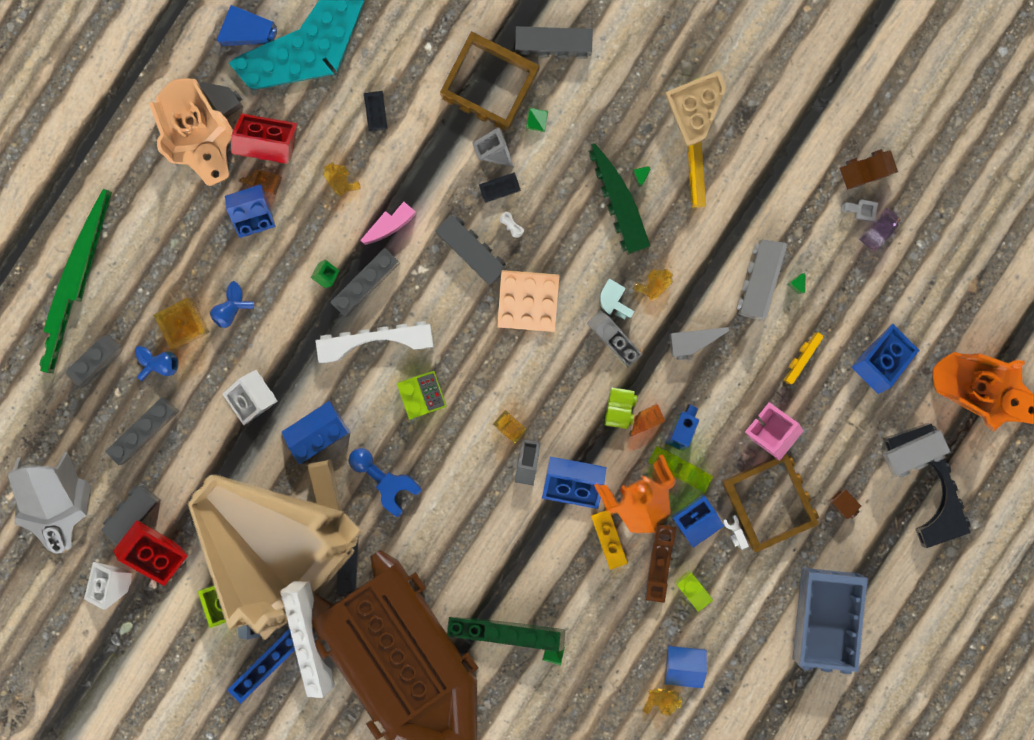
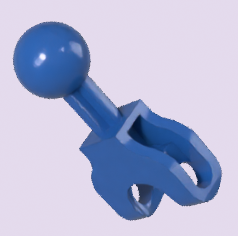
(388, 484)

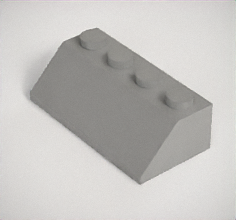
(762, 279)

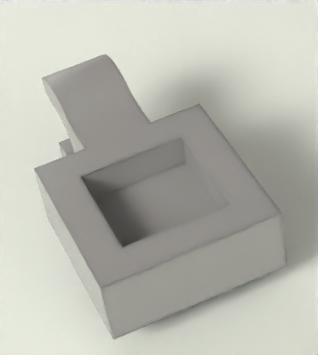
(863, 210)

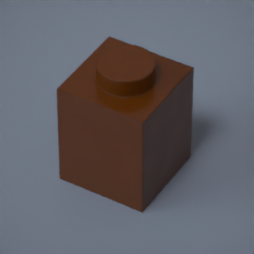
(845, 504)

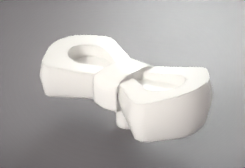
(516, 230)

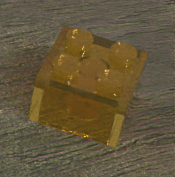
(181, 323)

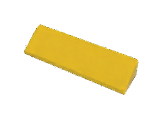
(696, 175)

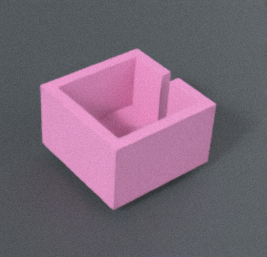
(777, 434)

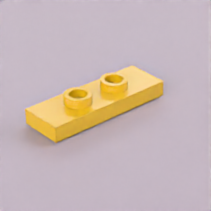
(798, 364)
(609, 539)

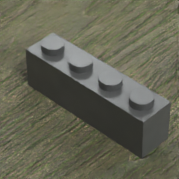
(554, 41)
(467, 246)
(365, 282)
(142, 431)

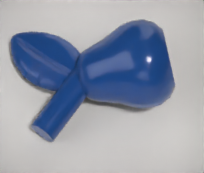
(225, 313)
(164, 363)

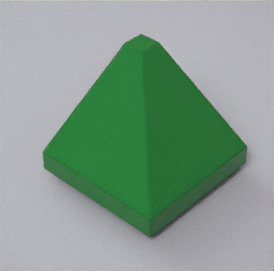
(553, 656)

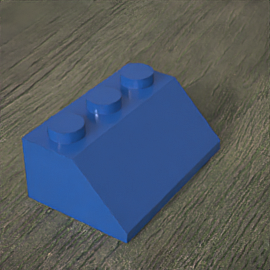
(315, 432)
(573, 482)

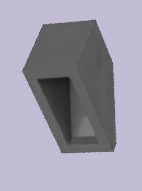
(223, 98)
(527, 462)

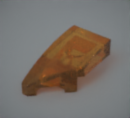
(269, 181)

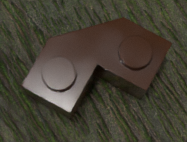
(873, 168)

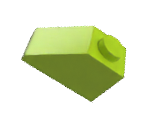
(693, 590)

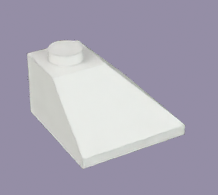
(106, 585)

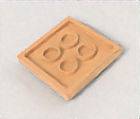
(528, 300)

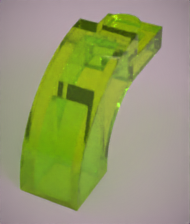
(683, 470)

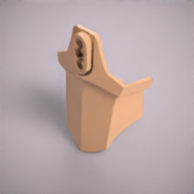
(192, 130)

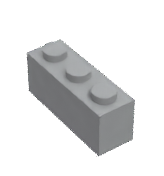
(916, 453)

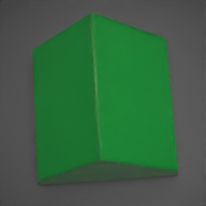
(640, 175)
(798, 284)

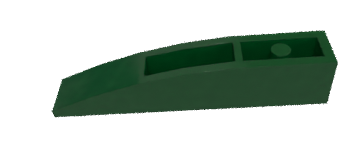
(621, 204)
(507, 633)

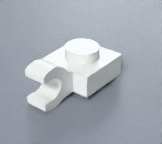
(738, 537)

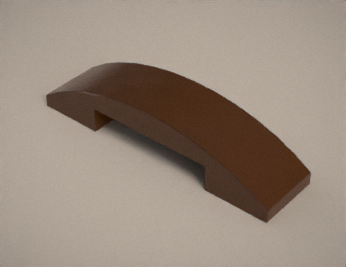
(660, 563)

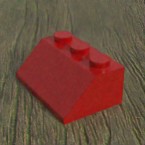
(264, 138)

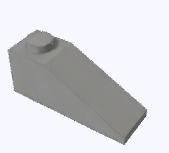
(690, 342)

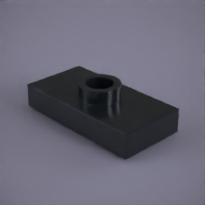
(375, 111)
(499, 187)

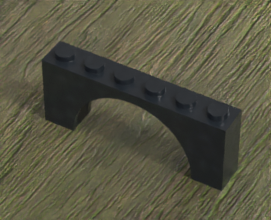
(949, 518)

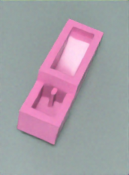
(388, 224)

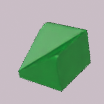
(537, 119)
(325, 274)

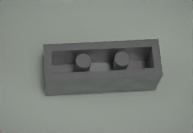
(134, 508)

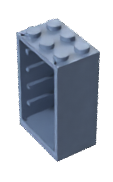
(829, 620)

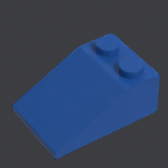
(885, 359)

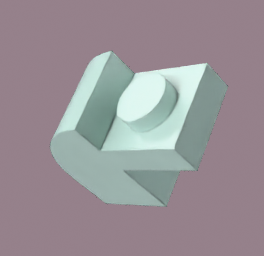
(609, 300)

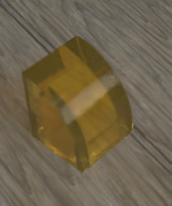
(510, 427)

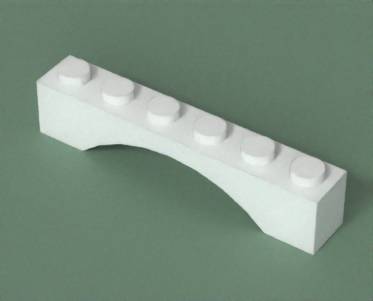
(334, 349)
(298, 607)

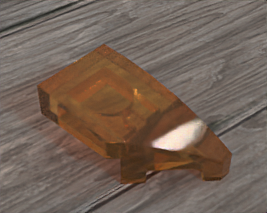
(647, 419)

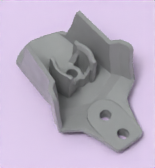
(49, 501)

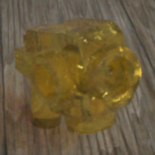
(336, 178)
(658, 283)
(666, 699)

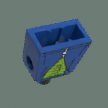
(681, 436)

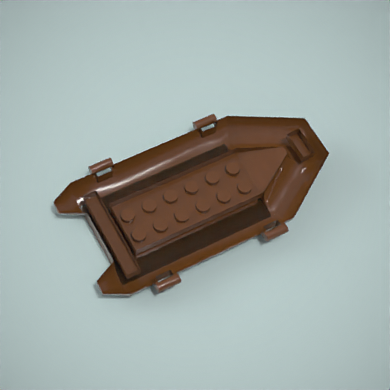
(398, 657)

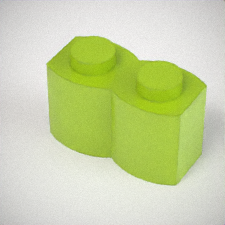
(620, 407)

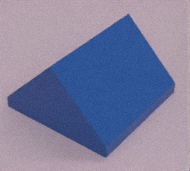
(686, 667)

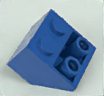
(249, 211)
(697, 520)

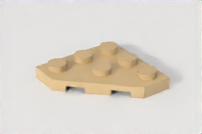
(696, 106)

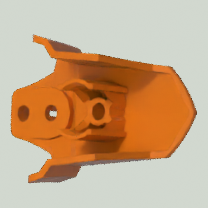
(985, 387)
(643, 502)

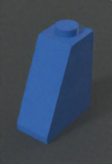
(245, 29)

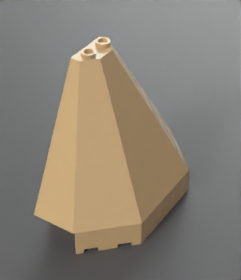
(262, 544)

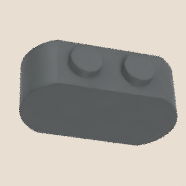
(94, 361)

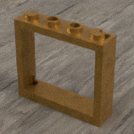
(502, 53)
(742, 516)

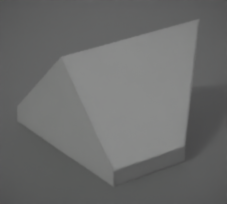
(493, 148)

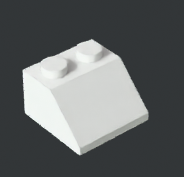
(249, 397)

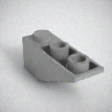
(614, 338)

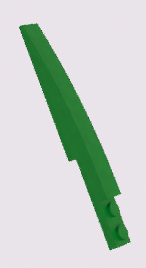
(73, 281)

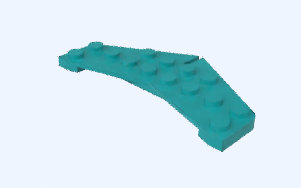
(302, 52)

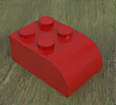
(150, 553)

